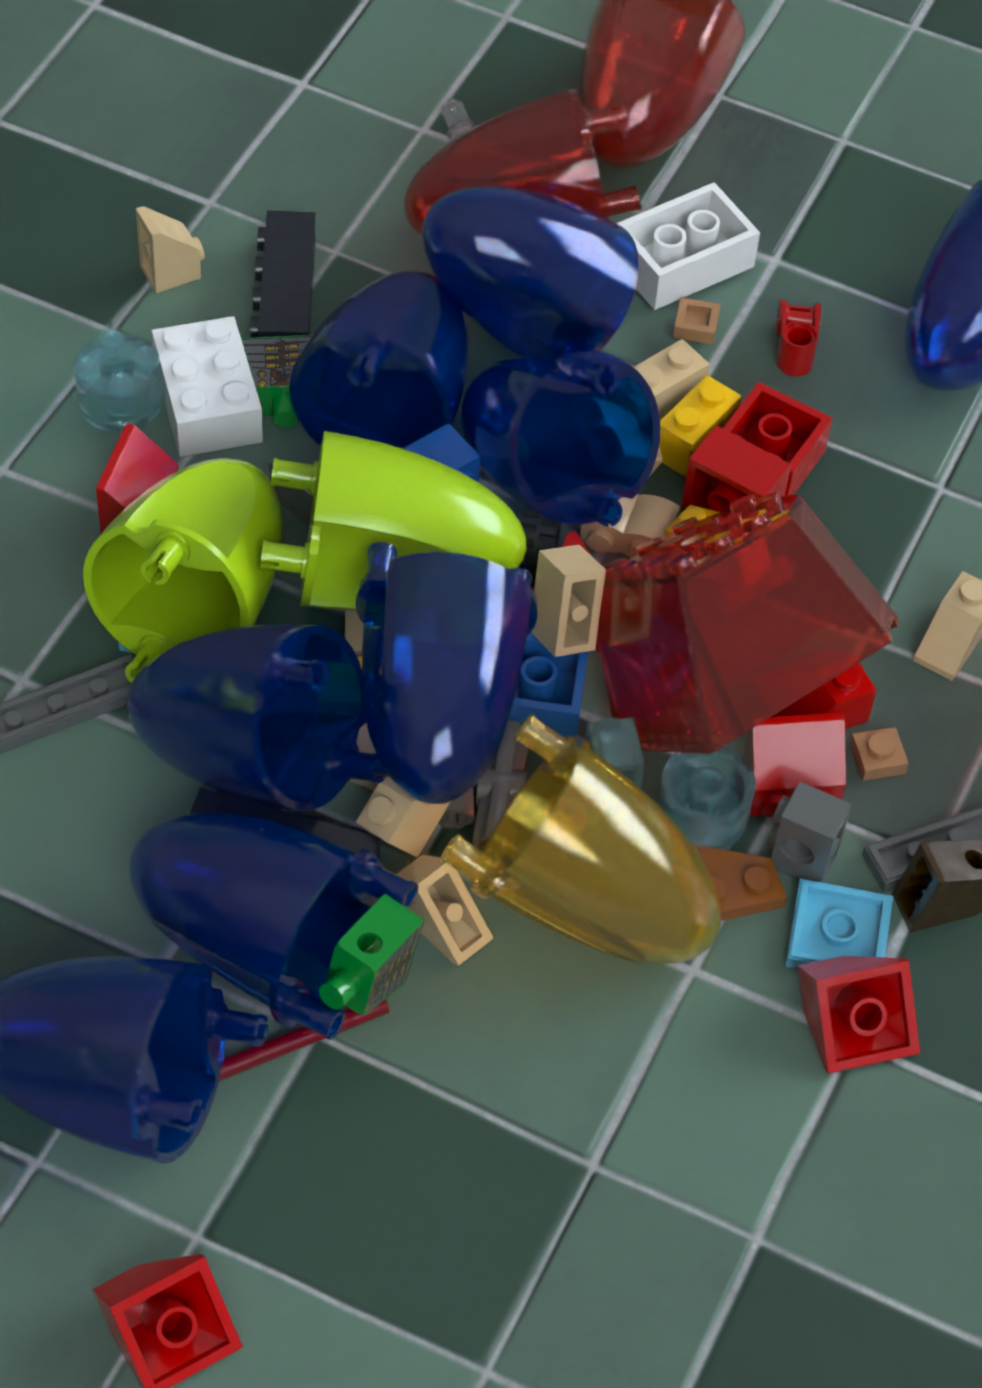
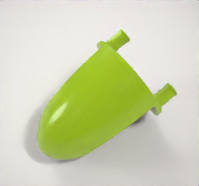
(386, 495)
(185, 558)

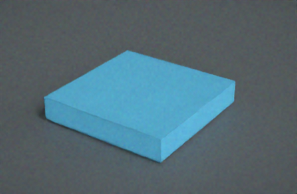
(837, 923)

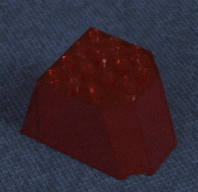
(732, 623)

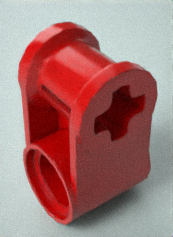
(797, 337)

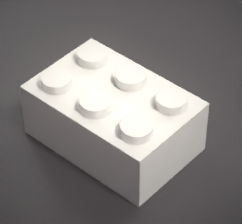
(690, 244)
(208, 386)

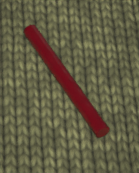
(290, 1042)

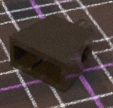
(941, 884)

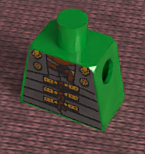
(271, 367)
(362, 974)

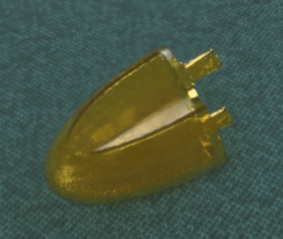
(594, 859)

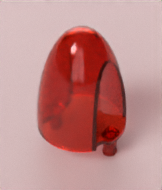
(663, 65)
(531, 148)

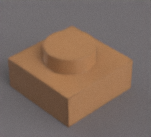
(696, 320)
(879, 753)

